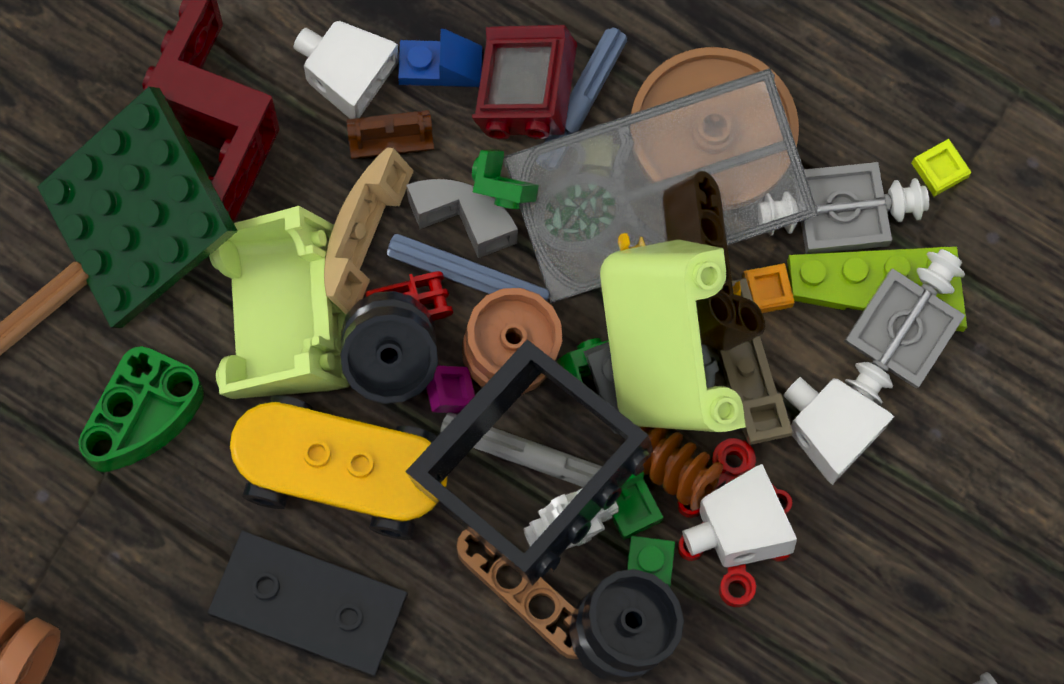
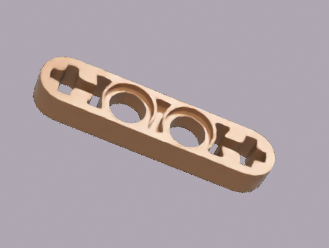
(520, 597)

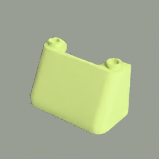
(280, 308)
(657, 336)

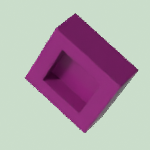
(450, 389)

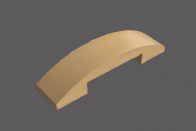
(356, 223)

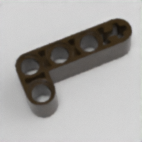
(696, 215)

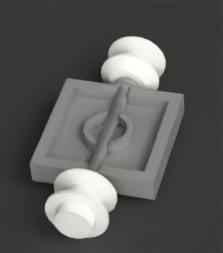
(855, 208)
(905, 326)

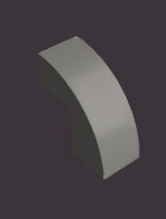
(486, 224)

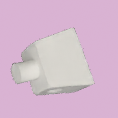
(347, 65)
(834, 424)
(742, 522)

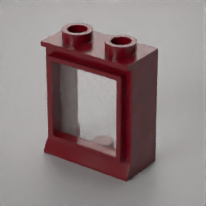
(525, 81)

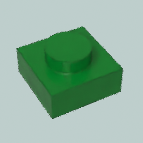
(652, 556)

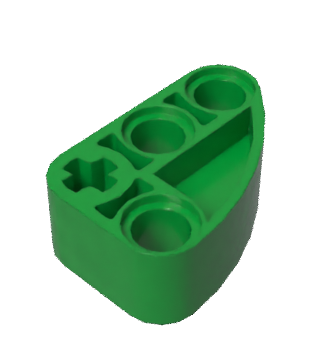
(155, 412)

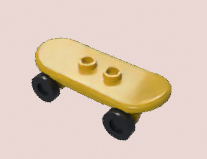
(331, 461)

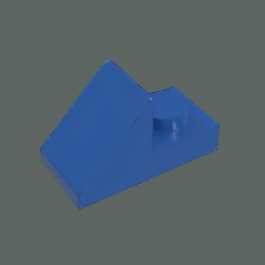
(440, 63)

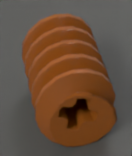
(678, 469)

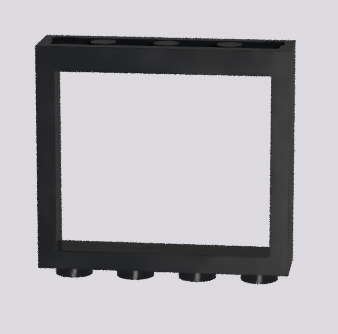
(477, 420)

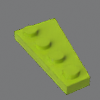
(853, 277)

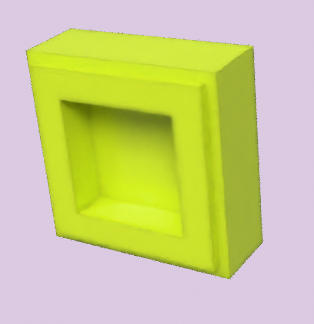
(941, 167)

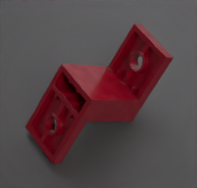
(212, 106)

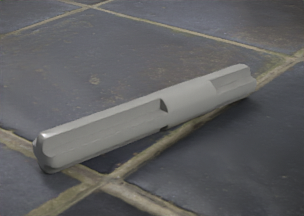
(534, 455)

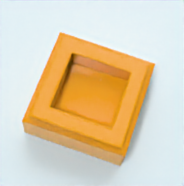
(770, 287)

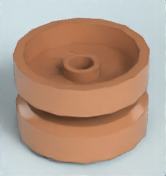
(510, 316)
(25, 647)

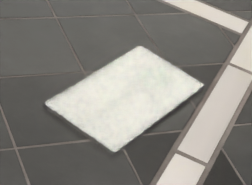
(616, 176)

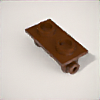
(400, 131)

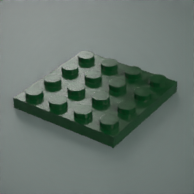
(136, 208)

